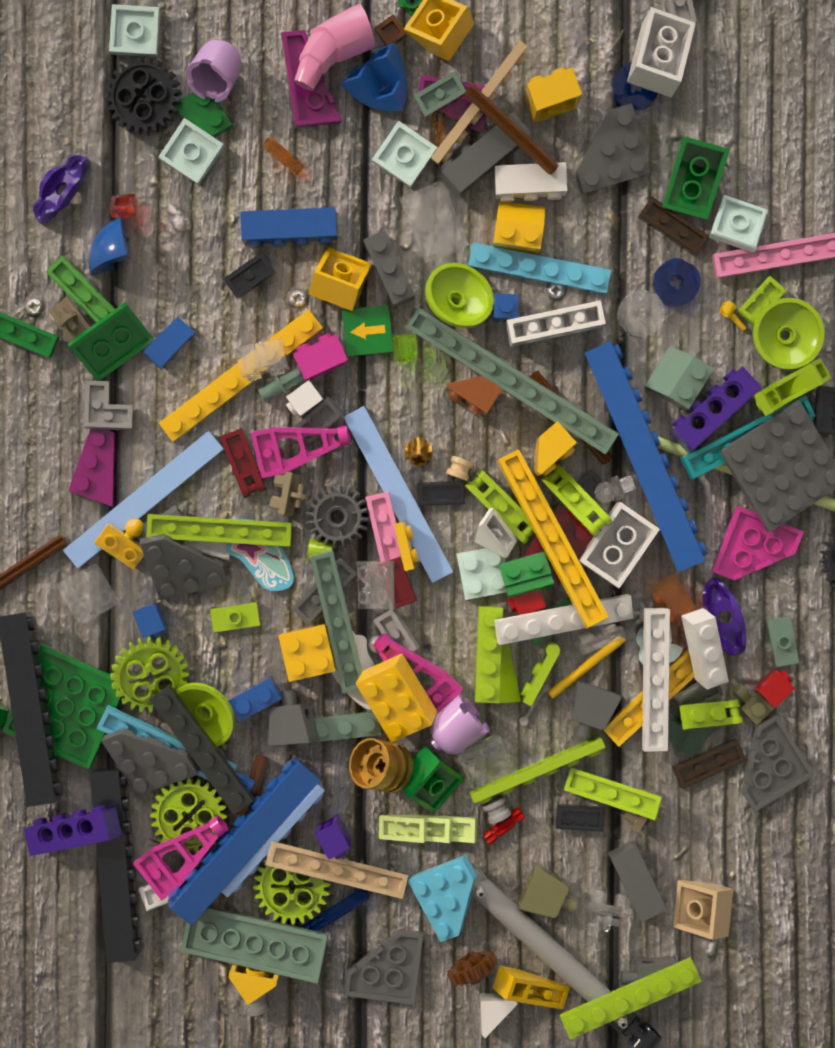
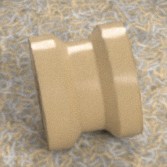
(459, 468)

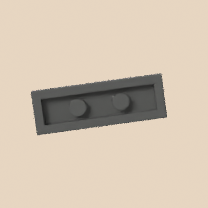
(309, 605)

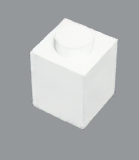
(304, 399)

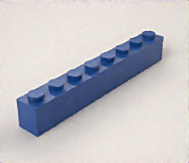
(243, 840)

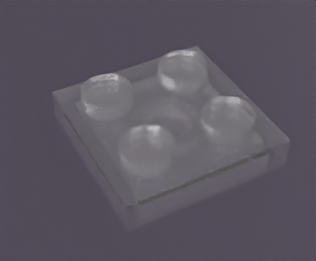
(608, 634)

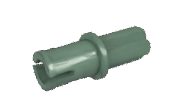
(281, 385)

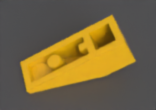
(530, 988)

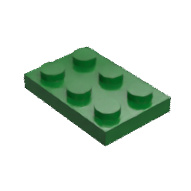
(111, 342)

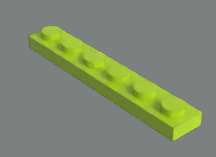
(220, 530)
(545, 766)
(630, 998)

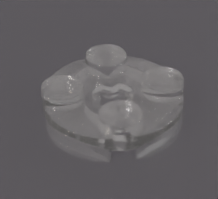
(630, 305)

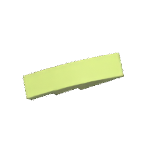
(428, 828)

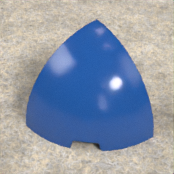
(380, 80)
(109, 247)

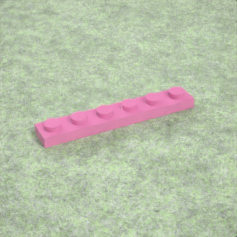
(774, 256)

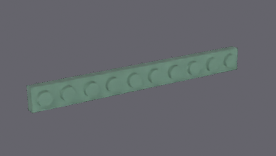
(512, 380)

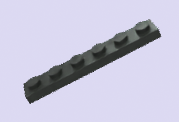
(202, 749)

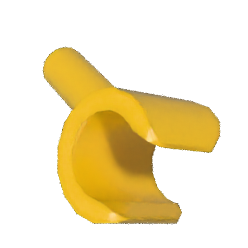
(727, 310)

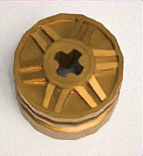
(380, 765)

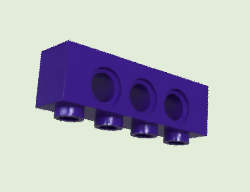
(744, 387)
(72, 831)

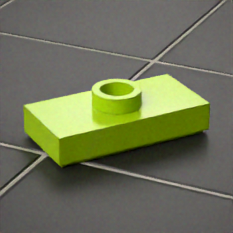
(765, 294)
(235, 617)

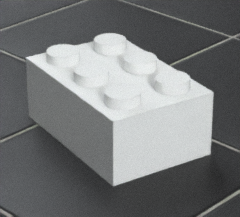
(661, 52)
(618, 545)

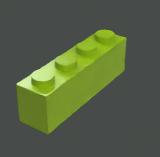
(494, 663)

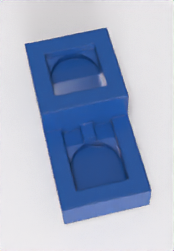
(169, 342)

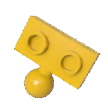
(122, 544)

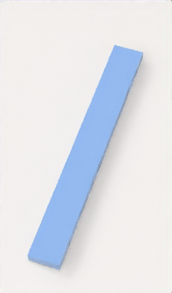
(147, 496)
(401, 498)

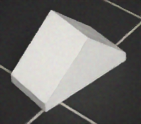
(495, 534)
(493, 1010)

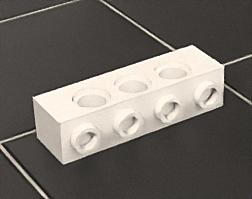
(555, 323)

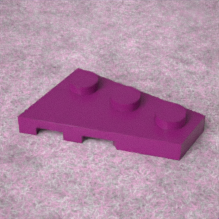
(459, 106)
(95, 468)

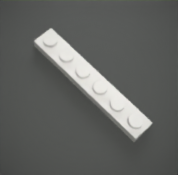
(557, 620)
(655, 679)

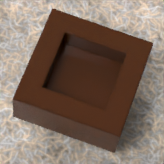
(390, 31)

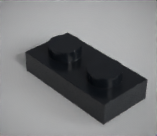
(249, 275)

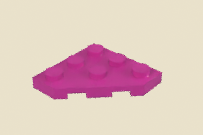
(751, 548)

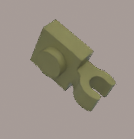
(753, 705)

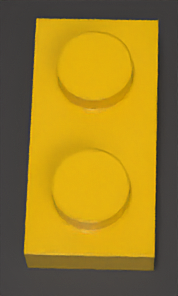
(408, 554)

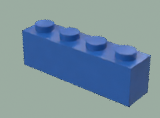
(289, 226)

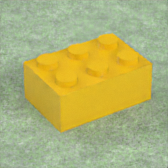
(396, 697)

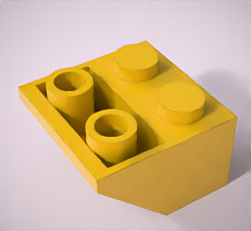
(551, 446)

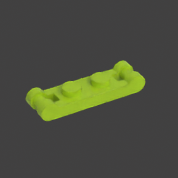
(576, 500)
(506, 508)

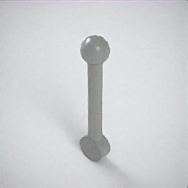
(524, 719)

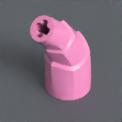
(333, 41)

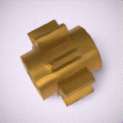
(418, 451)

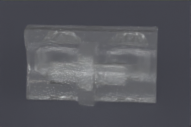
(614, 489)
(620, 908)

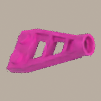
(268, 449)
(444, 687)
(156, 870)

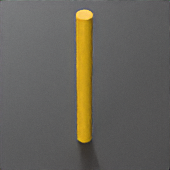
(584, 668)

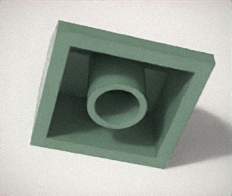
(679, 378)

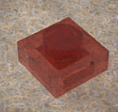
(123, 205)

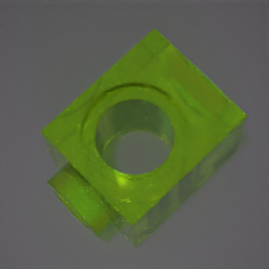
(405, 348)

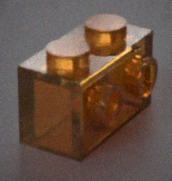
(673, 596)

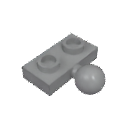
(394, 627)

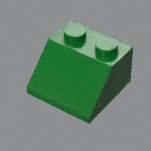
(431, 780)

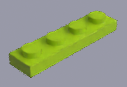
(613, 793)

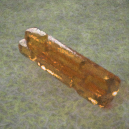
(283, 156)

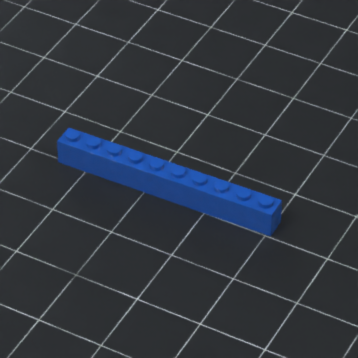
(645, 456)

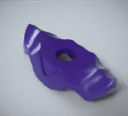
(69, 173)
(732, 634)

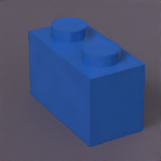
(255, 698)

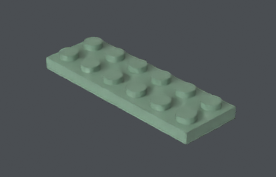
(257, 944)

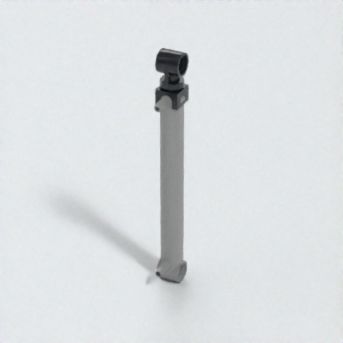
(557, 957)

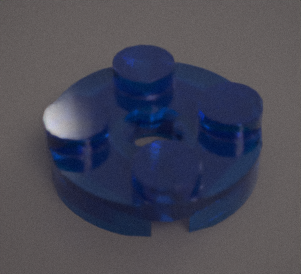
(623, 95)
(683, 271)

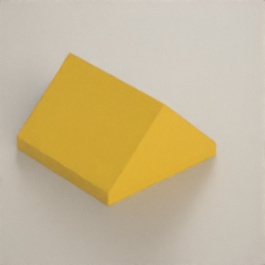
(252, 982)

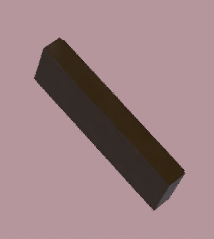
(673, 226)
(708, 763)

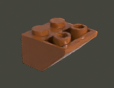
(474, 392)

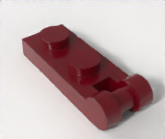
(242, 462)

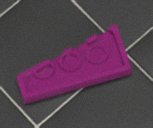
(308, 106)

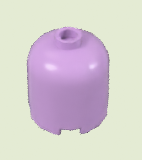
(214, 70)
(457, 726)

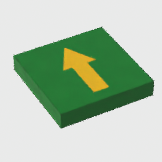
(367, 331)

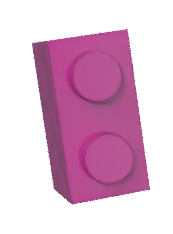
(320, 357)

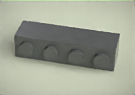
(479, 159)

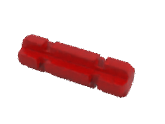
(503, 826)

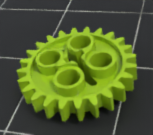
(144, 655)
(174, 800)
(293, 906)

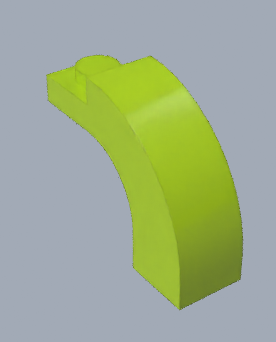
(792, 386)

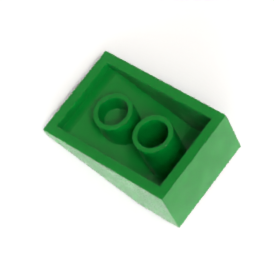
(695, 177)

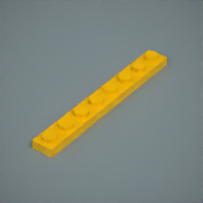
(232, 383)
(552, 539)

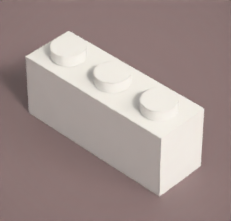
(529, 182)
(705, 648)

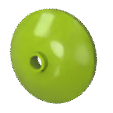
(463, 286)
(803, 329)
(216, 721)

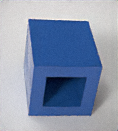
(505, 307)
(151, 621)

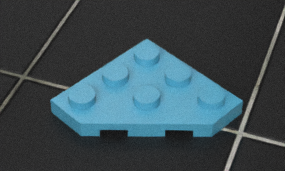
(445, 895)

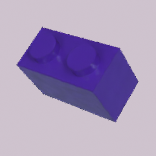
(334, 837)

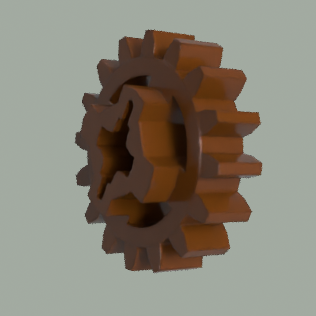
(472, 968)

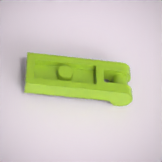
(540, 673)
(710, 714)

